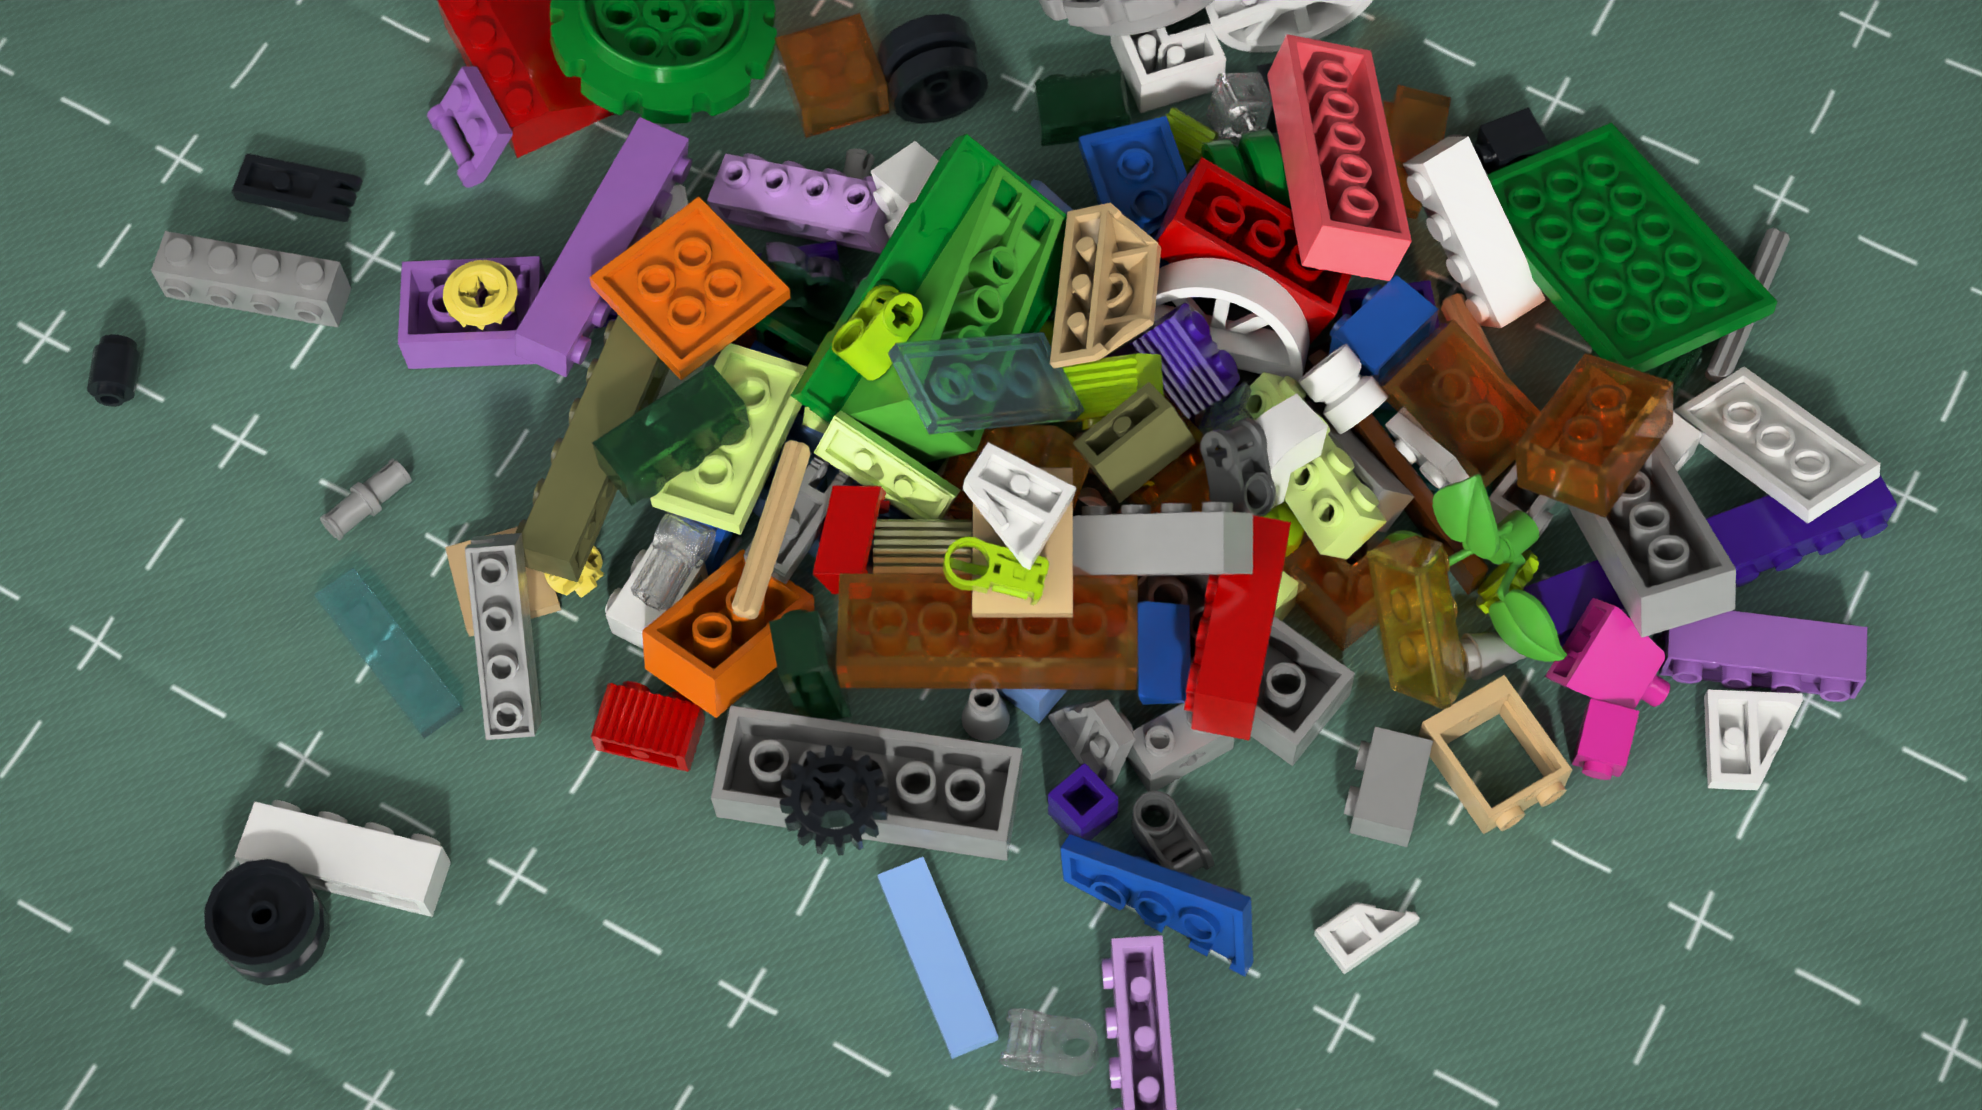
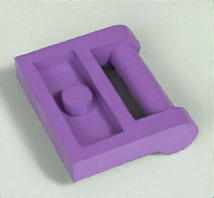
(480, 120)

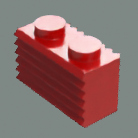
(648, 726)

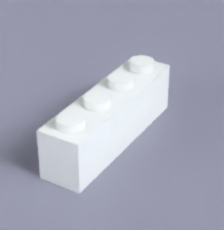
(1473, 232)
(348, 858)

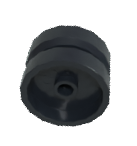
(932, 68)
(267, 922)

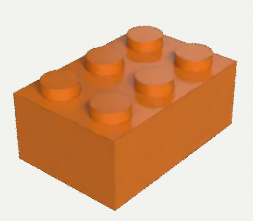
(709, 649)

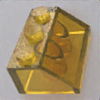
(1418, 620)

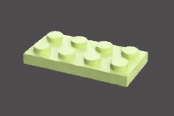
(732, 477)

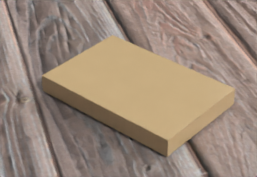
(1058, 583)

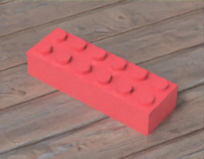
(1338, 159)

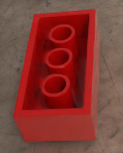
(1237, 223)
(1236, 637)

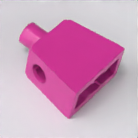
(1611, 660)

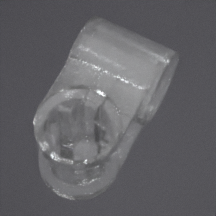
(1045, 1043)

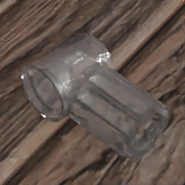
(677, 549)

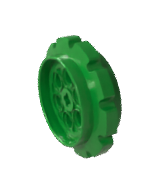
(664, 53)

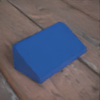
(1163, 652)

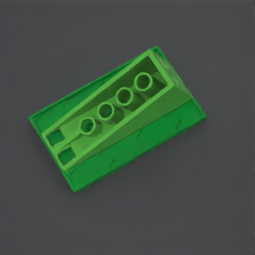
(979, 260)

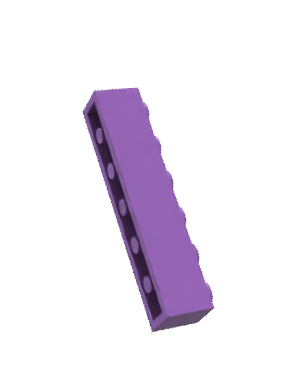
(618, 216)

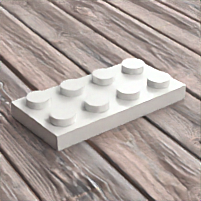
(1778, 444)

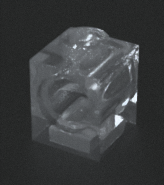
(1239, 105)

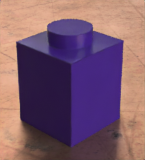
(1083, 804)

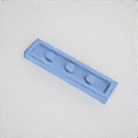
(937, 957)

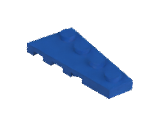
(1162, 897)

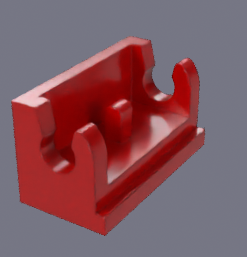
(848, 532)

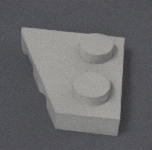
(1096, 736)

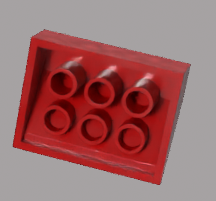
(517, 62)

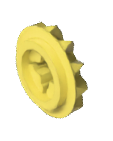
(464, 285)

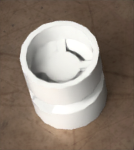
(1342, 388)

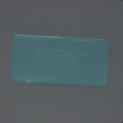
(984, 382)

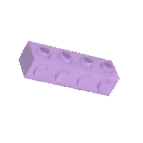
(799, 202)
(1140, 1024)

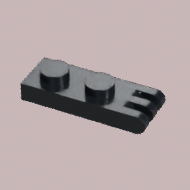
(296, 187)

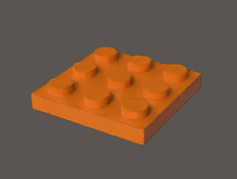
(690, 288)

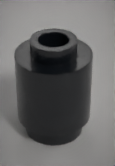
(114, 370)

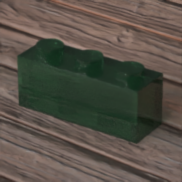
(671, 435)
(808, 665)

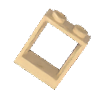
(1474, 710)

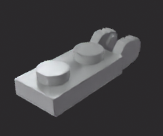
(806, 519)

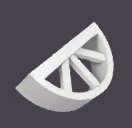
(1264, 23)
(1250, 345)

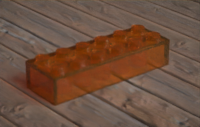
(924, 636)

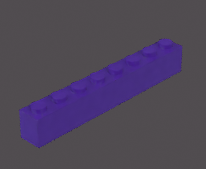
(1753, 536)

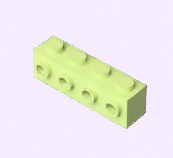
(1324, 493)

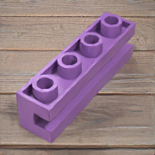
(1769, 653)

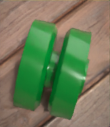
(1254, 162)

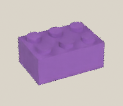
(436, 340)

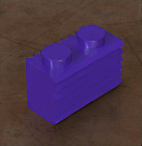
(1192, 365)

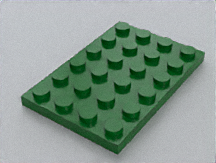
(1624, 252)

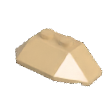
(1103, 285)

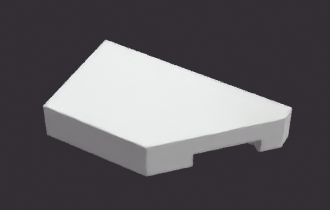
(1362, 932)

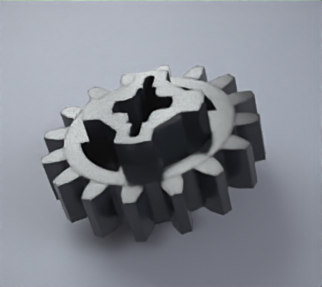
(845, 780)

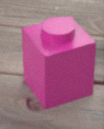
(1605, 739)

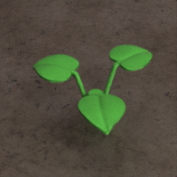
(1468, 518)

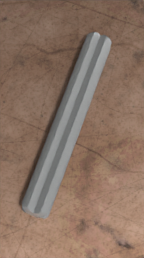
(1764, 269)

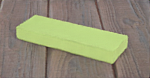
(879, 463)

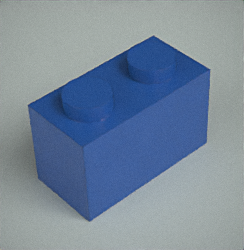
(1386, 327)

